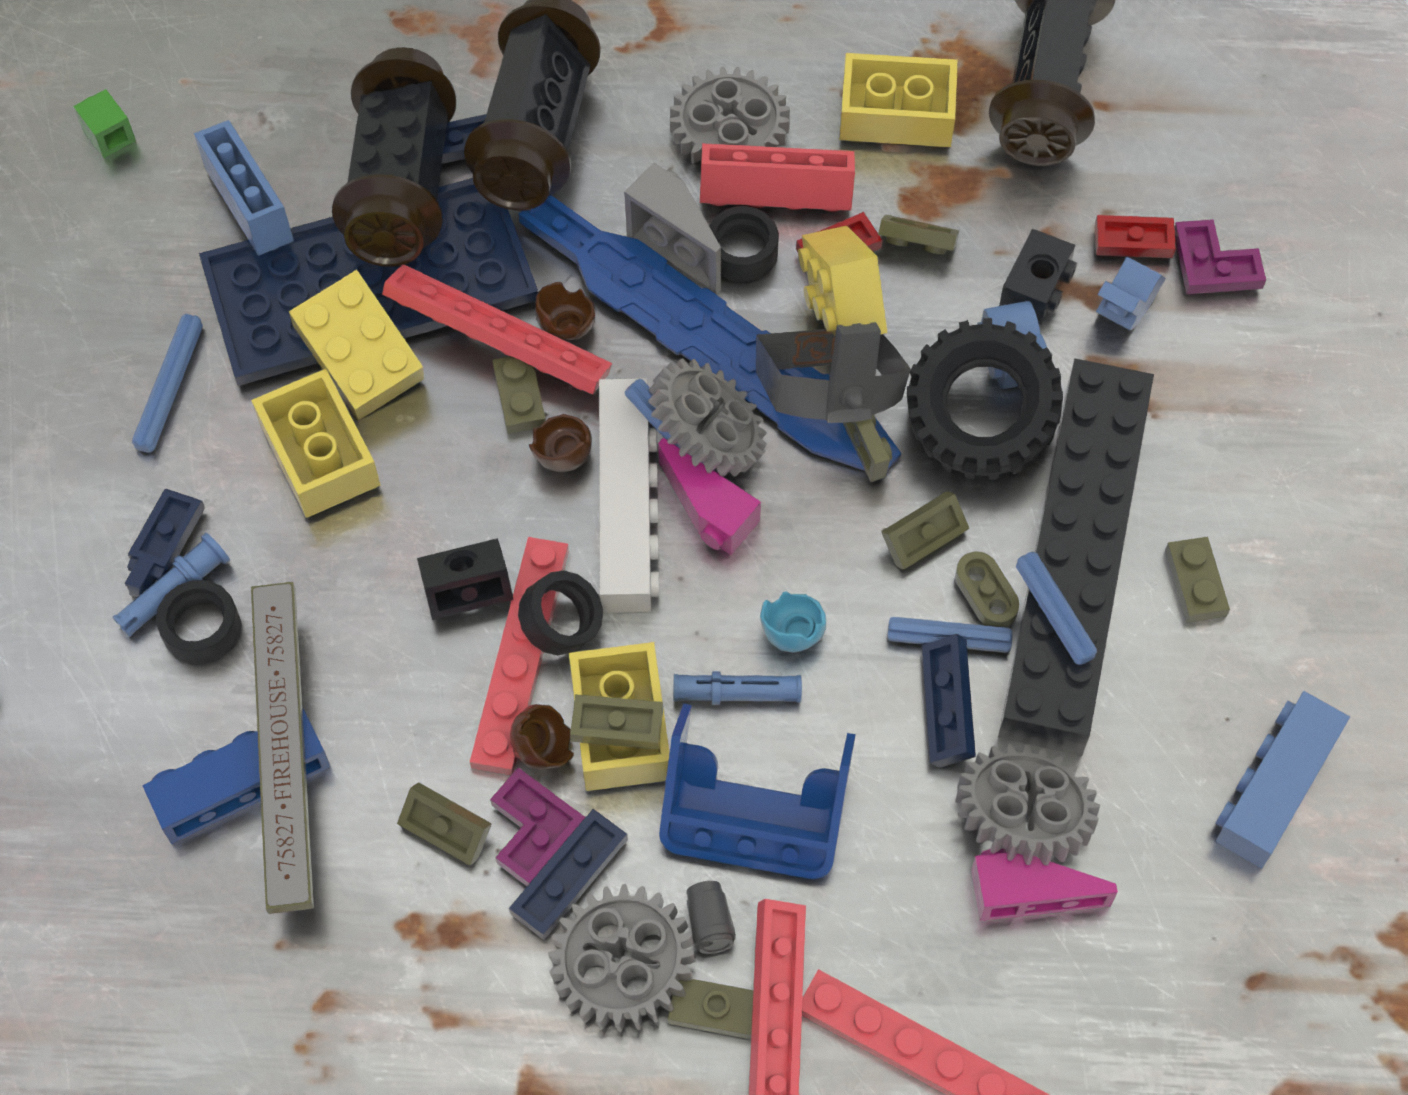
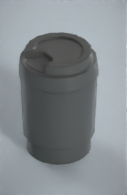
(710, 917)

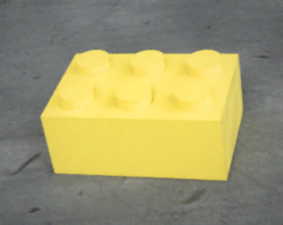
(898, 100)
(842, 279)
(357, 345)
(316, 443)
(624, 674)

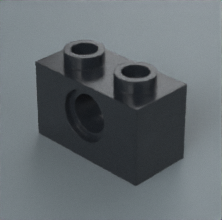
(1044, 258)
(465, 578)

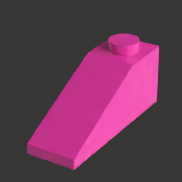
(715, 505)
(1020, 890)

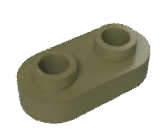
(989, 592)

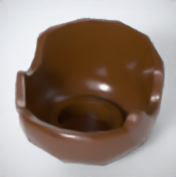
(564, 312)
(561, 443)
(541, 738)

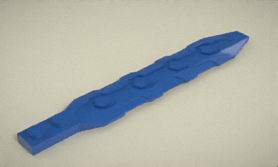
(683, 318)

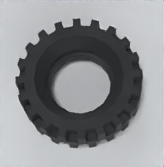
(985, 347)

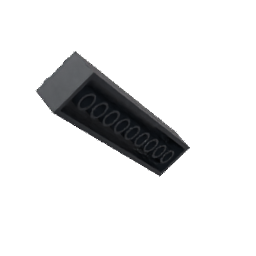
(1082, 546)

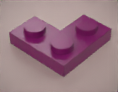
(1210, 269)
(543, 821)

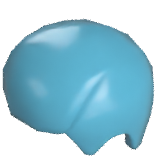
(793, 622)

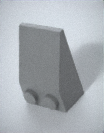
(670, 222)

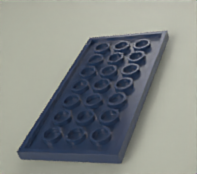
(254, 293)

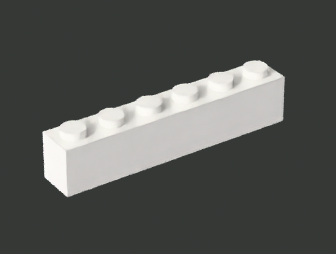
(626, 502)

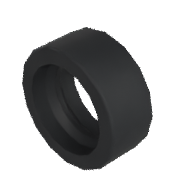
(750, 220)
(188, 595)
(583, 597)

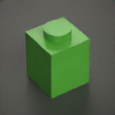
(104, 123)

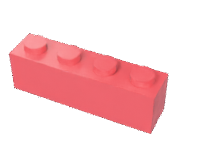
(777, 177)

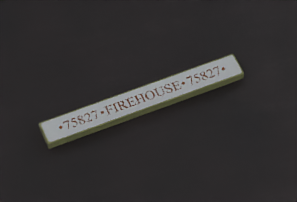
(281, 749)

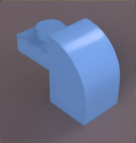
(1129, 294)

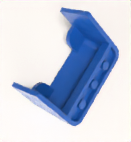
(748, 822)

